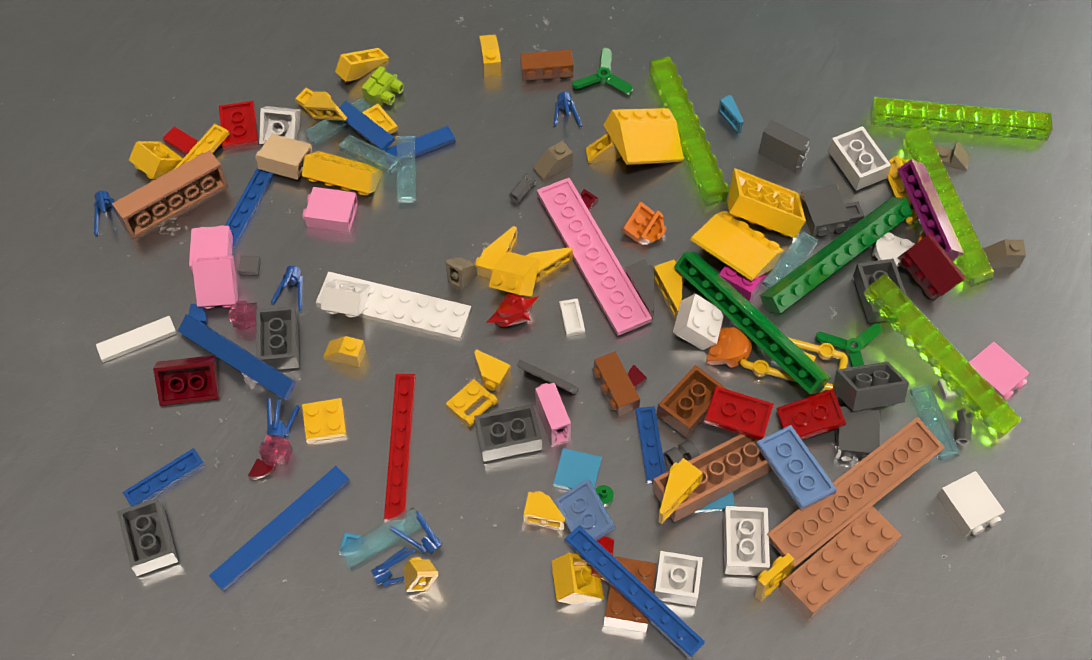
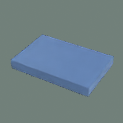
(584, 508)

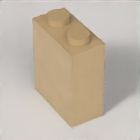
(283, 156)

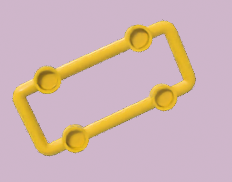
(825, 352)

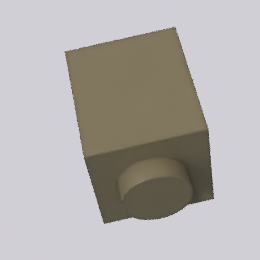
(554, 161)
(1006, 253)
(460, 272)

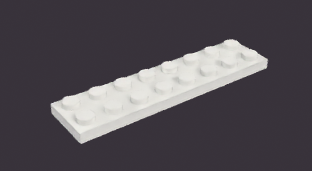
(410, 309)

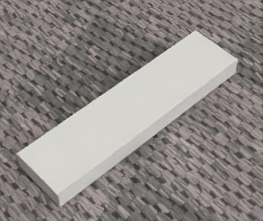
(136, 339)

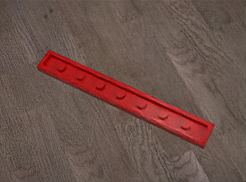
(399, 446)

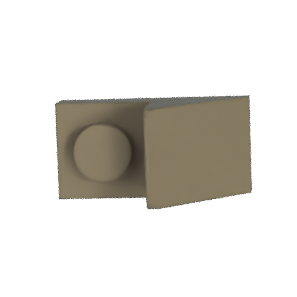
(954, 158)

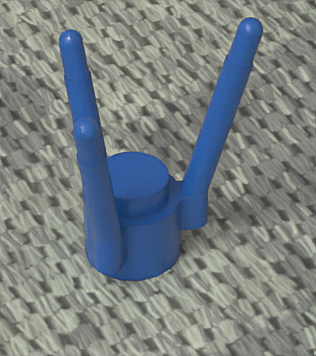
(565, 103)
(102, 202)
(291, 277)
(276, 427)
(430, 541)
(382, 573)

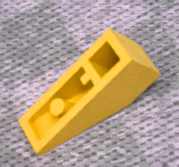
(490, 55)
(357, 64)
(322, 107)
(494, 252)
(551, 260)
(670, 284)
(681, 483)

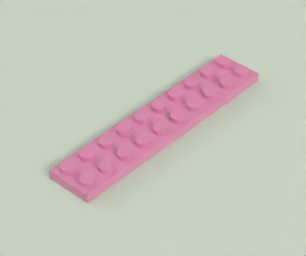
(594, 257)

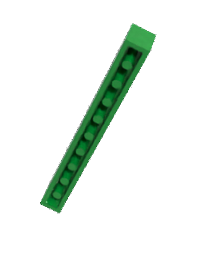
(835, 254)
(752, 323)

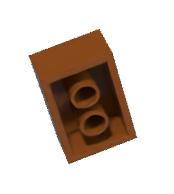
(688, 401)
(618, 610)

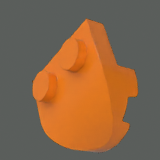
(644, 225)
(730, 348)

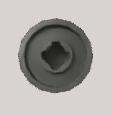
(685, 450)

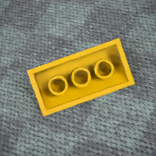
(342, 172)

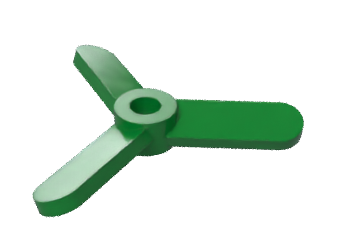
(604, 75)
(858, 342)

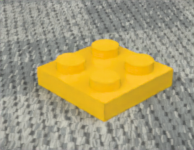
(324, 420)
(772, 579)

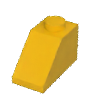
(602, 150)
(346, 351)
(492, 371)
(542, 511)
(419, 574)

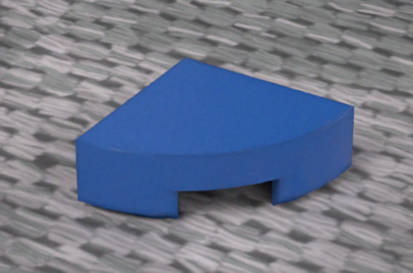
(198, 313)

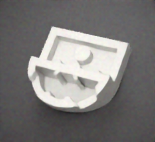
(891, 247)

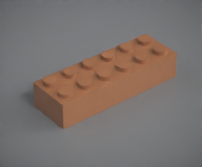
(170, 194)
(724, 471)
(840, 563)

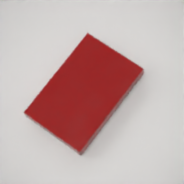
(240, 123)
(739, 413)
(813, 414)

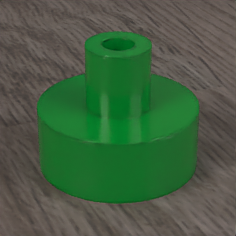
(606, 494)

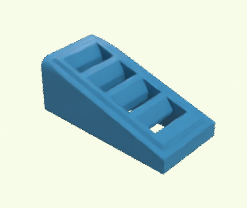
(731, 113)

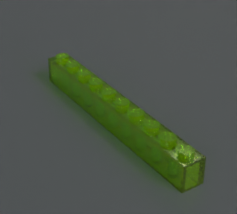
(961, 119)
(692, 137)
(974, 260)
(942, 356)

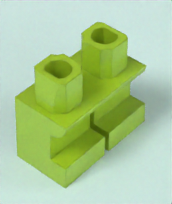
(380, 87)

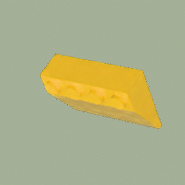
(645, 135)
(765, 204)
(738, 245)

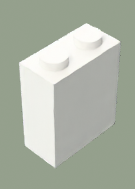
(971, 504)

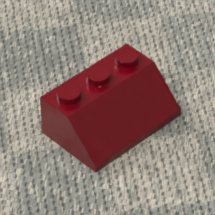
(931, 267)
(187, 380)

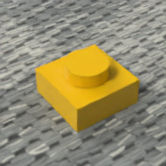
(303, 97)

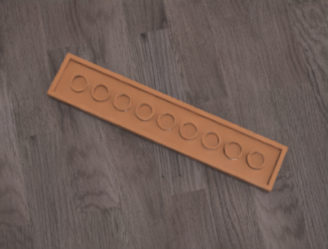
(856, 491)

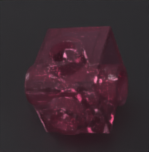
(243, 314)
(275, 451)

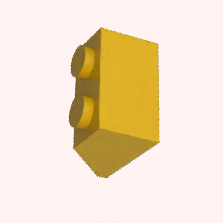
(154, 158)
(515, 274)
(574, 580)

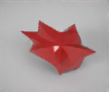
(512, 310)

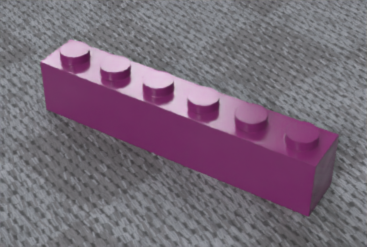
(929, 207)

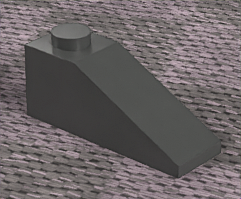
(642, 279)

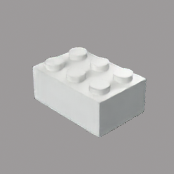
(859, 158)
(746, 540)

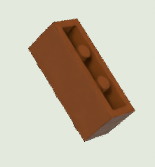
(546, 64)
(616, 384)

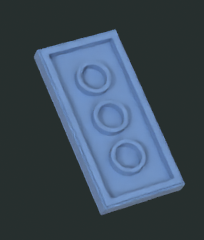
(796, 467)

